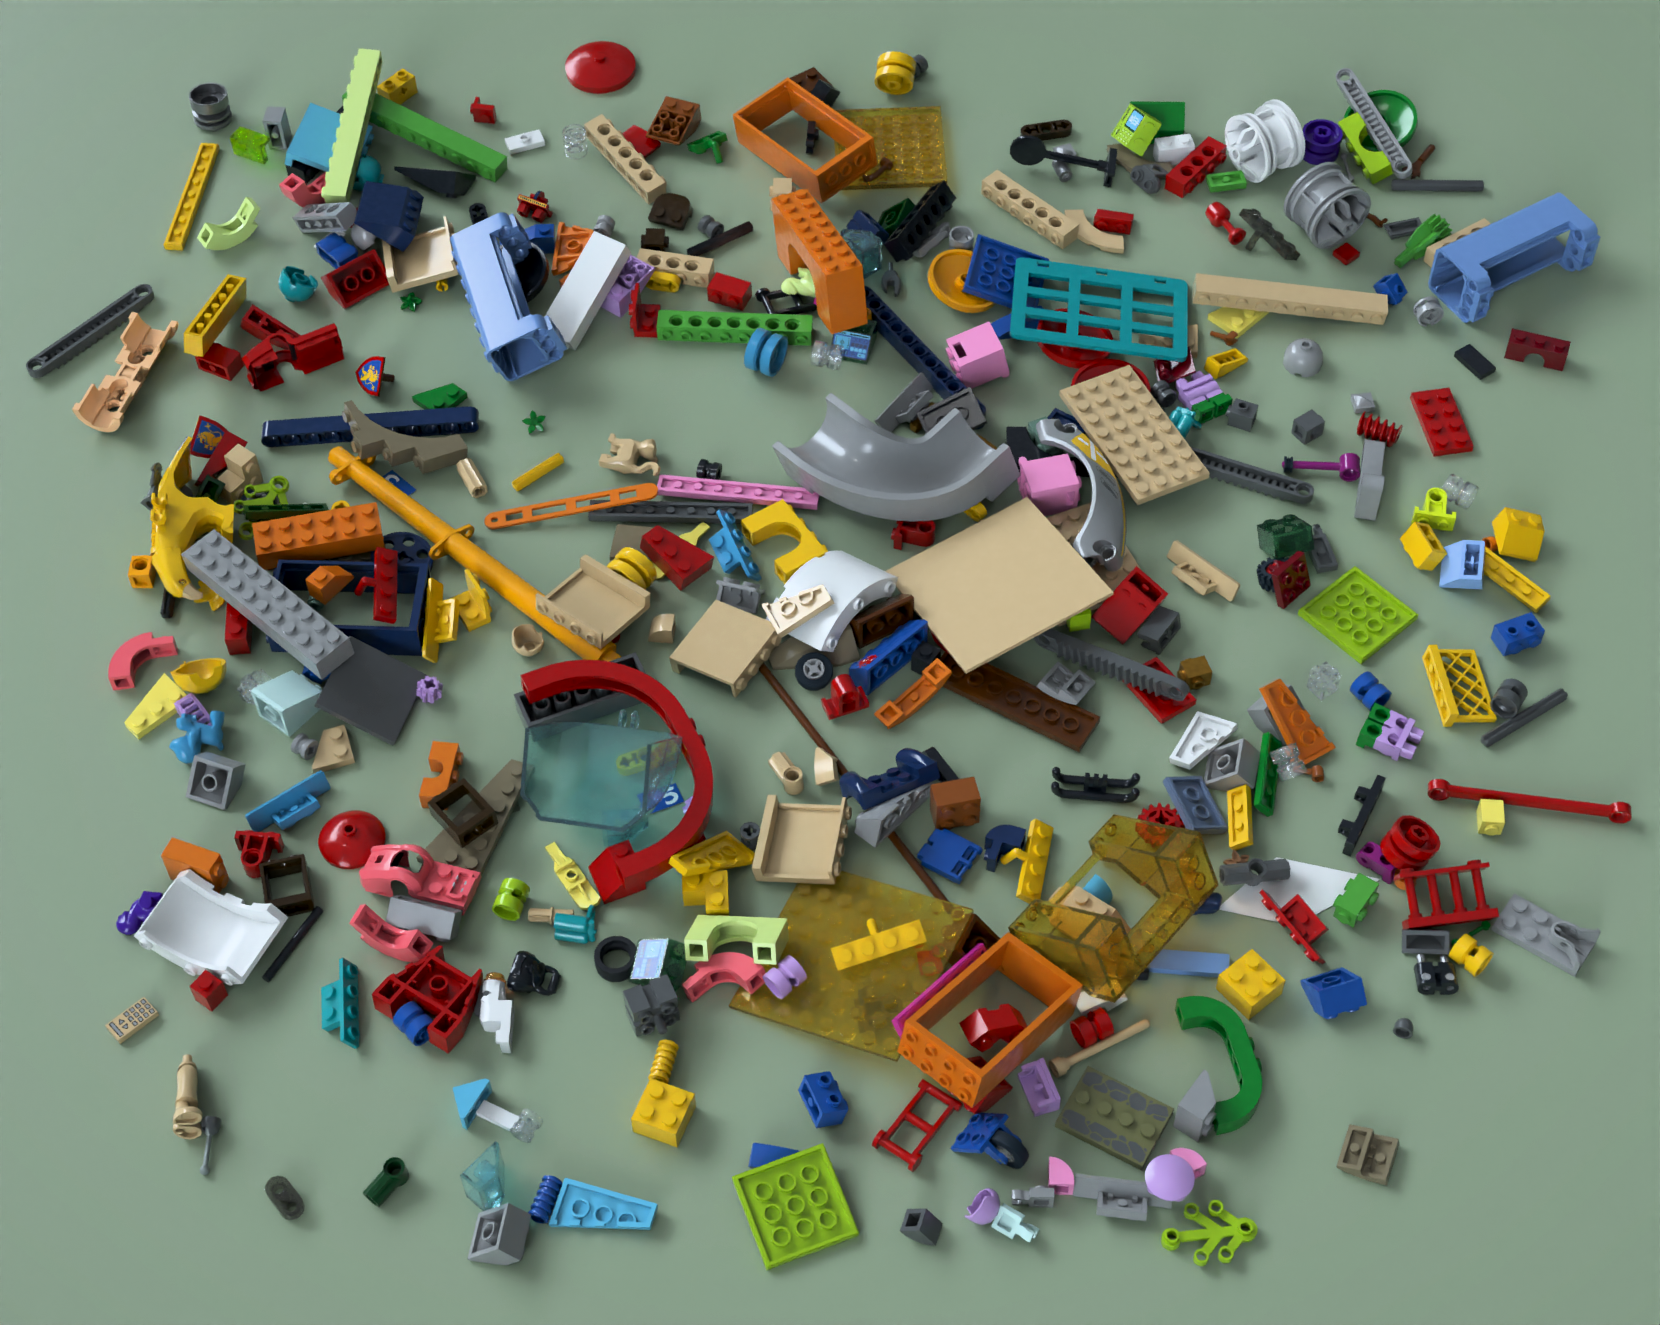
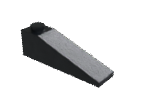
(446, 182)

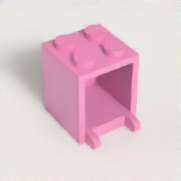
(977, 356)
(1050, 483)

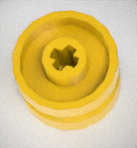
(895, 73)
(634, 567)

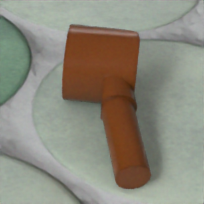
(1229, 339)
(1317, 773)

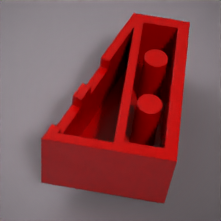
(675, 556)

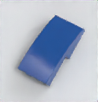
(764, 1154)

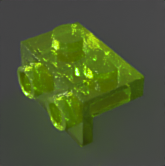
(250, 144)

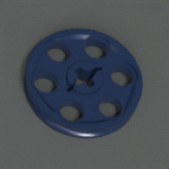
(408, 552)

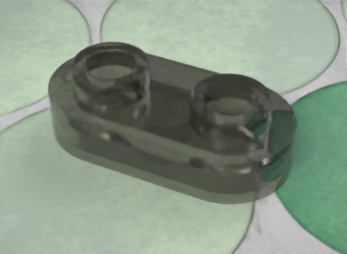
(285, 1199)

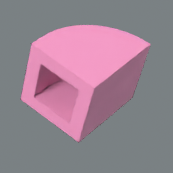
(1193, 1158)
(1060, 1177)

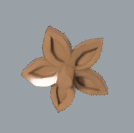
(1236, 858)

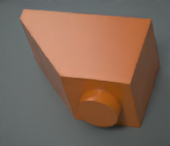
(327, 582)

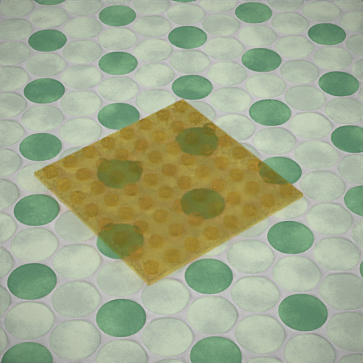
(862, 1000)

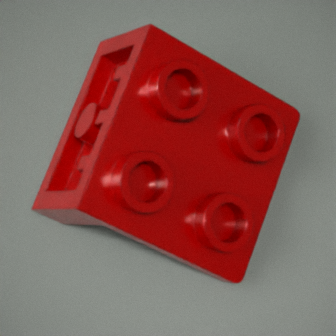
(643, 315)

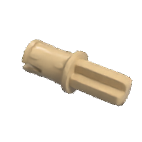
(546, 915)

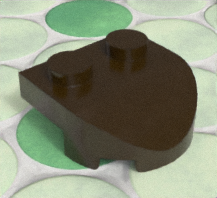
(671, 211)

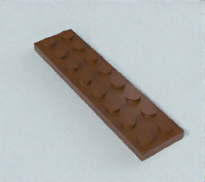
(1022, 703)

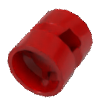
(1089, 1028)

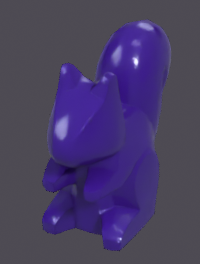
(131, 920)

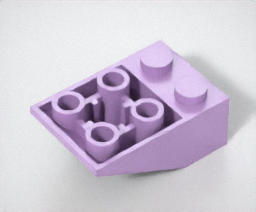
(620, 294)

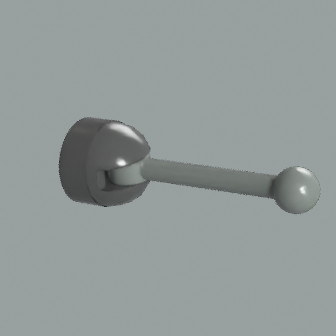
(210, 1126)

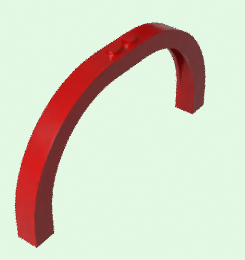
(607, 675)

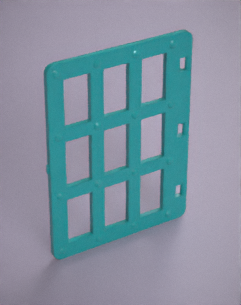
(1115, 279)

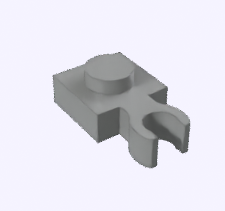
(1036, 1197)

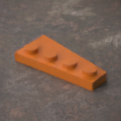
(1295, 722)

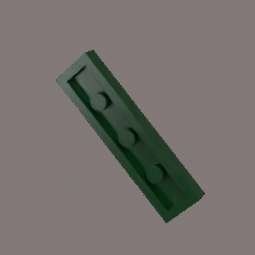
(257, 512)

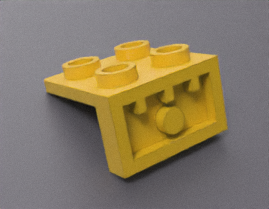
(473, 606)

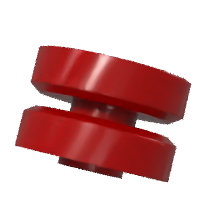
(1410, 843)

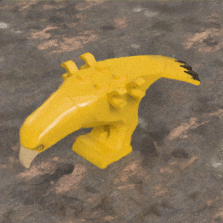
(179, 522)

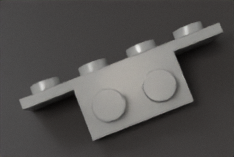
(906, 404)
(1117, 1196)

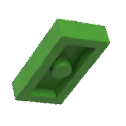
(1226, 181)

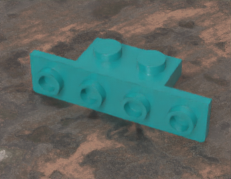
(341, 1004)

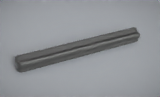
(1436, 185)
(1524, 717)

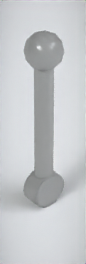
(1344, 156)

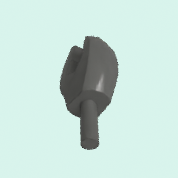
(891, 278)

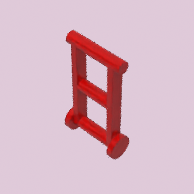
(914, 1159)

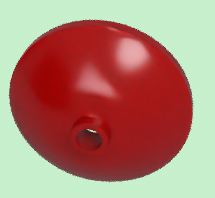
(352, 848)

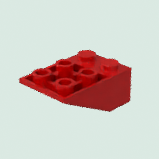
(1130, 605)

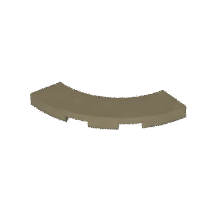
(1130, 160)

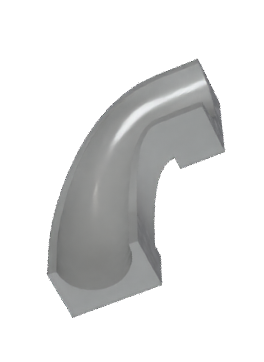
(897, 475)

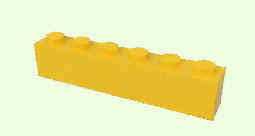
(214, 315)

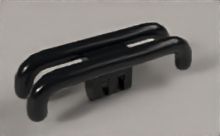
(1095, 787)

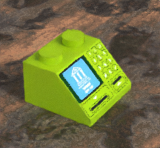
(1136, 129)

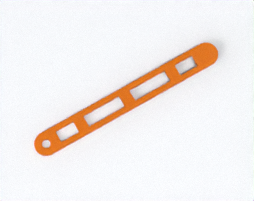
(643, 491)

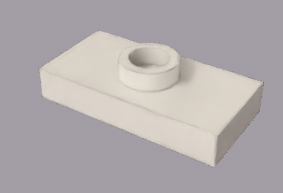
(525, 142)

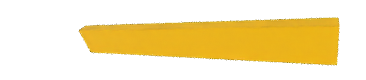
(191, 196)

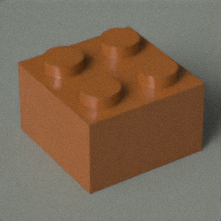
(955, 803)

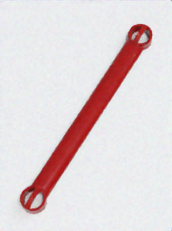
(1530, 801)

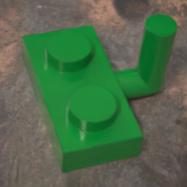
(710, 141)

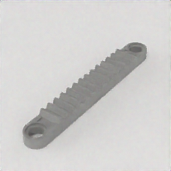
(1375, 124)

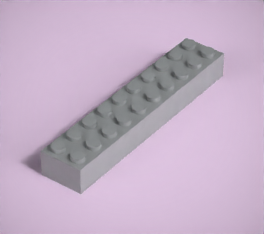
(268, 604)

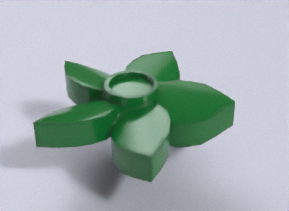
(410, 301)
(534, 422)

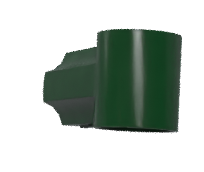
(386, 1183)

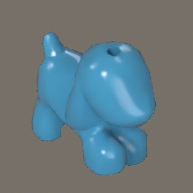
(196, 735)

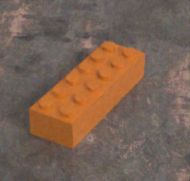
(318, 535)

